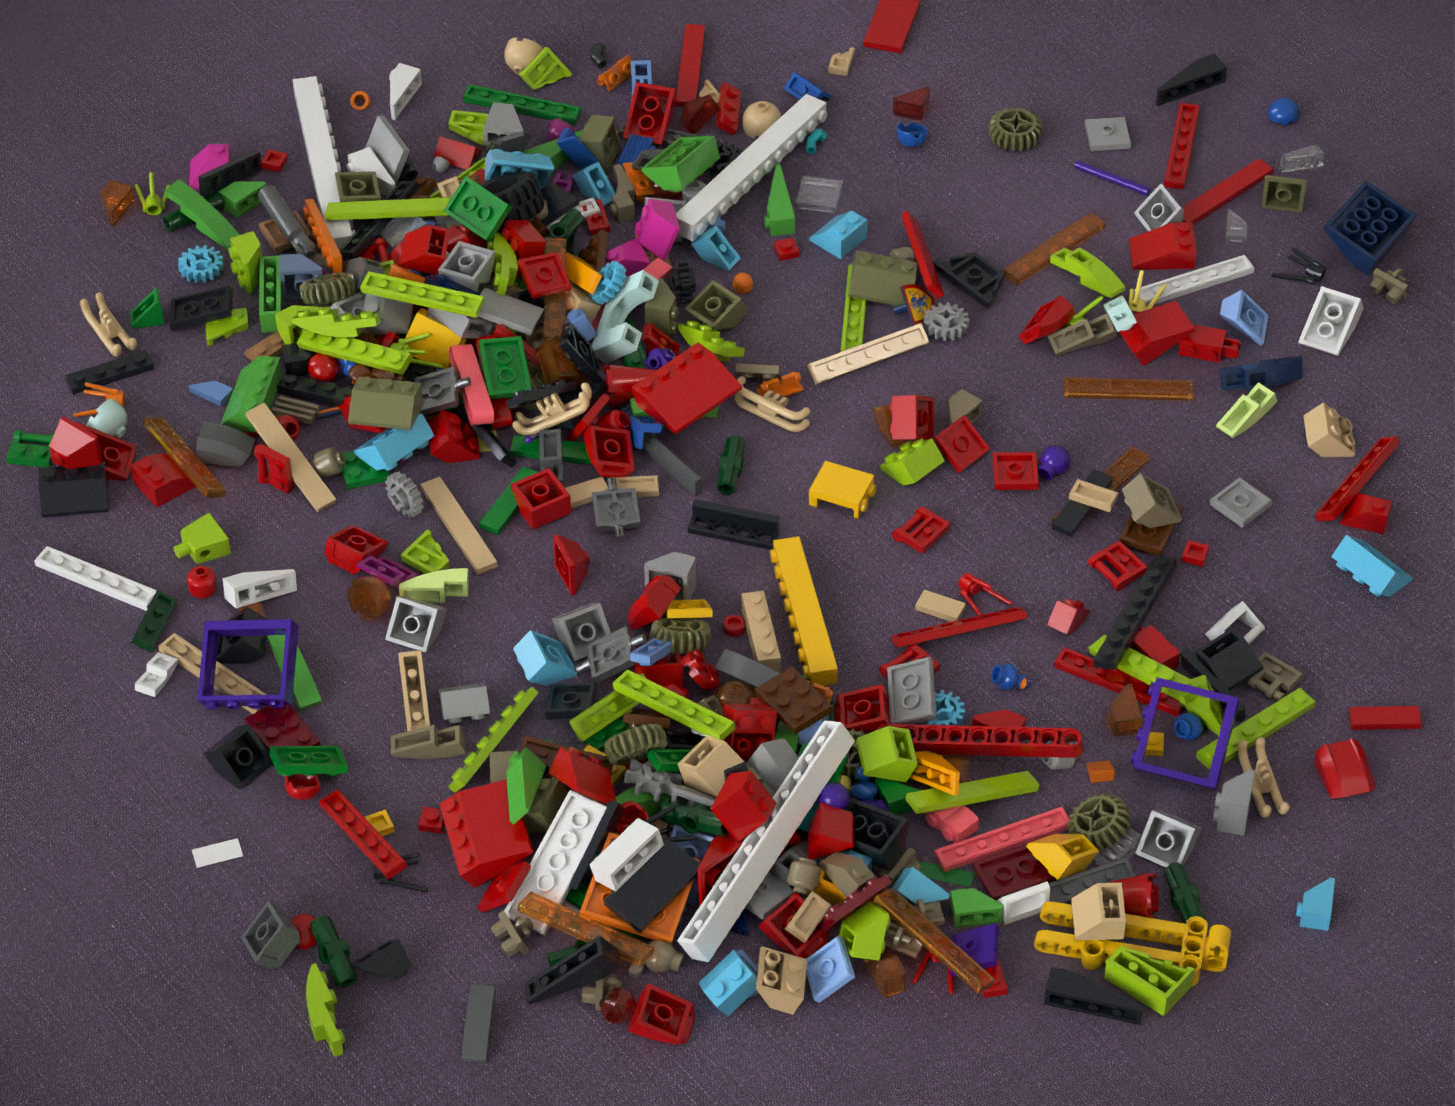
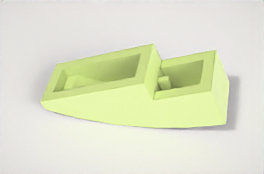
(1247, 411)
(437, 585)

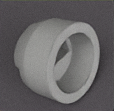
(440, 165)

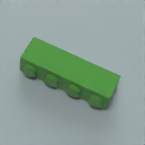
(270, 292)

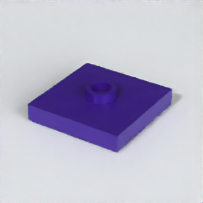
(979, 944)

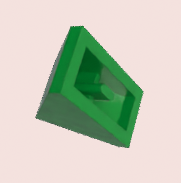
(148, 311)
(894, 795)

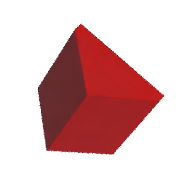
(830, 831)

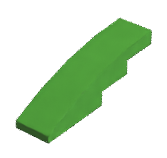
(207, 218)
(304, 685)

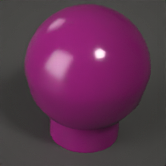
(556, 127)

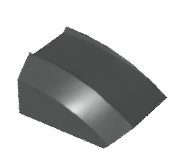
(223, 445)
(270, 937)

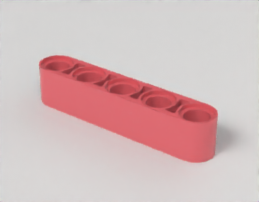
(476, 396)

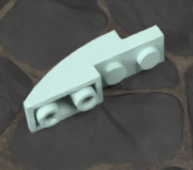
(1120, 314)

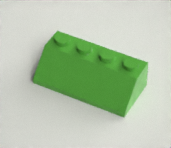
(682, 162)
(253, 387)

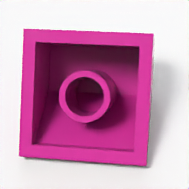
(658, 227)

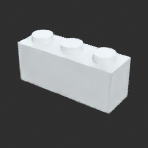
(626, 854)

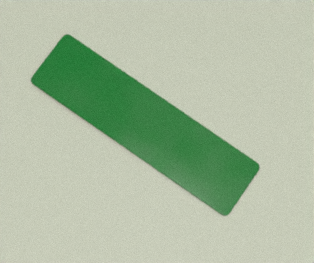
(953, 876)

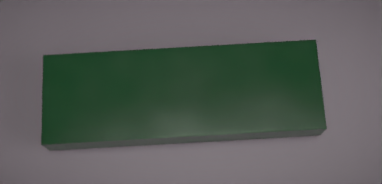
(154, 621)

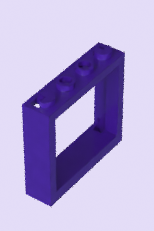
(214, 629)
(1222, 743)

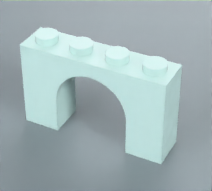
(613, 335)

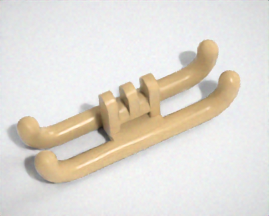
(109, 326)
(770, 406)
(553, 412)
(1263, 779)

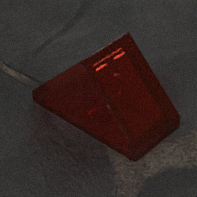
(912, 104)
(698, 113)

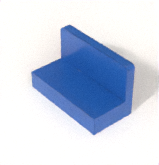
(800, 86)
(575, 149)
(642, 424)

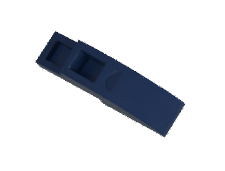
(1267, 372)

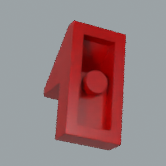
(655, 338)

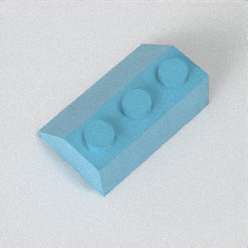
(501, 163)
(394, 444)
(1370, 567)

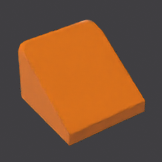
(1100, 771)

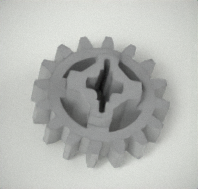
(946, 321)
(404, 494)

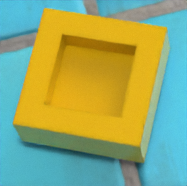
(1155, 744)
(381, 822)

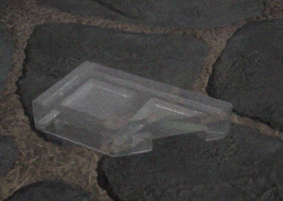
(1235, 228)

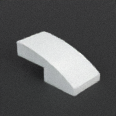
(157, 674)

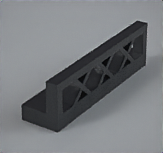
(736, 521)

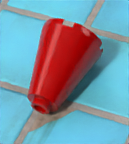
(620, 382)
(1140, 895)

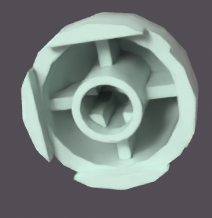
(110, 419)

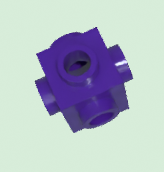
(658, 358)

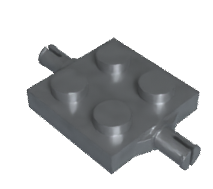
(441, 390)
(616, 509)
(610, 654)

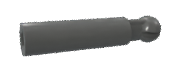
(286, 221)

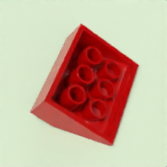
(685, 388)
(482, 832)

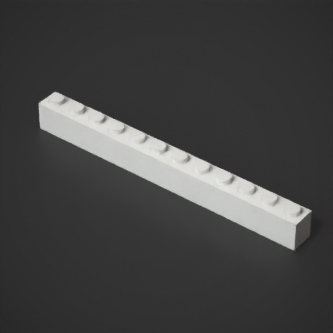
(321, 152)
(750, 166)
(766, 843)

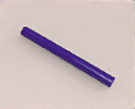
(1112, 177)

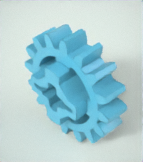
(200, 264)
(609, 283)
(948, 710)

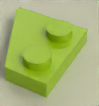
(544, 70)
(468, 125)
(227, 326)
(425, 555)

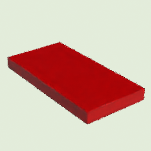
(891, 25)

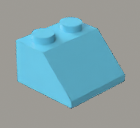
(841, 234)
(544, 659)
(729, 983)

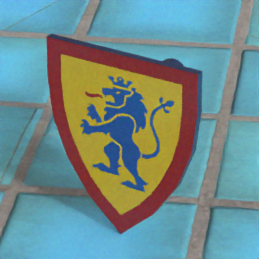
(916, 303)

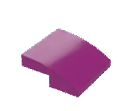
(386, 570)

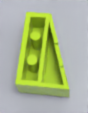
(1148, 979)

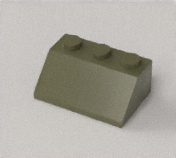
(880, 277)
(385, 403)

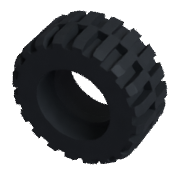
(518, 191)

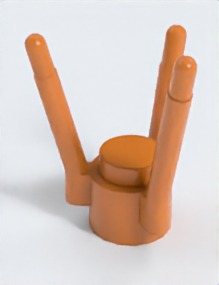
(109, 393)

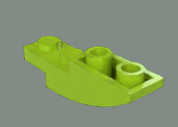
(505, 263)
(1091, 270)
(330, 324)
(710, 339)
(321, 1010)

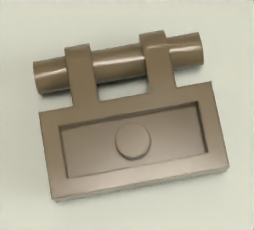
(753, 370)
(1278, 673)

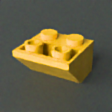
(1063, 853)

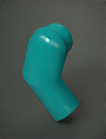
(811, 141)

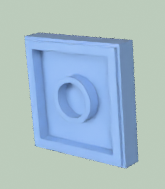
(829, 969)

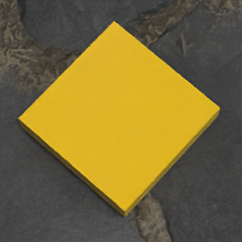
(689, 609)

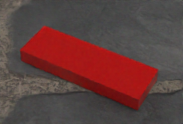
(1385, 717)

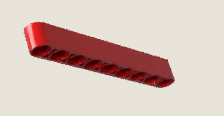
(992, 735)

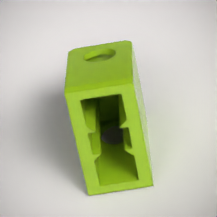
(203, 540)

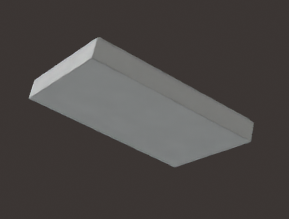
(388, 147)
(510, 312)
(912, 692)

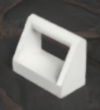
(1241, 613)
(1024, 902)

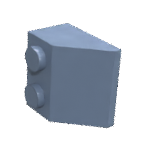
(293, 272)

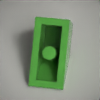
(241, 197)
(974, 908)

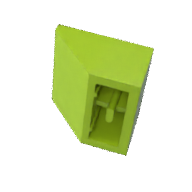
(246, 255)
(912, 461)
(887, 754)
(865, 931)

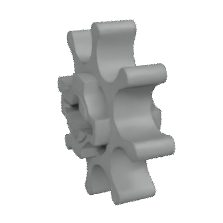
(651, 781)

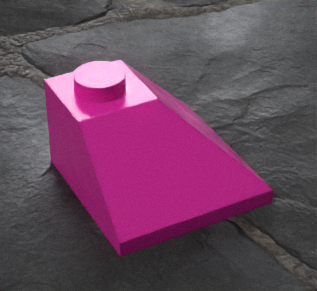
(208, 159)
(629, 255)

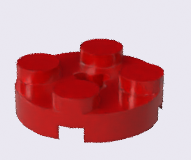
(701, 671)

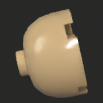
(520, 53)
(759, 118)

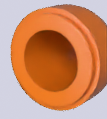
(360, 95)
(742, 283)

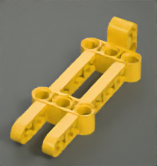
(1197, 950)

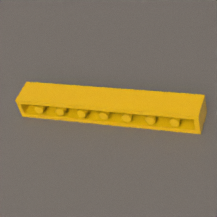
(804, 611)

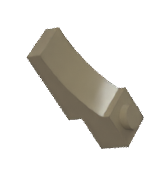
(624, 199)
(1083, 334)

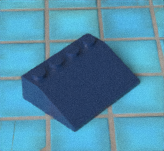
(1368, 226)

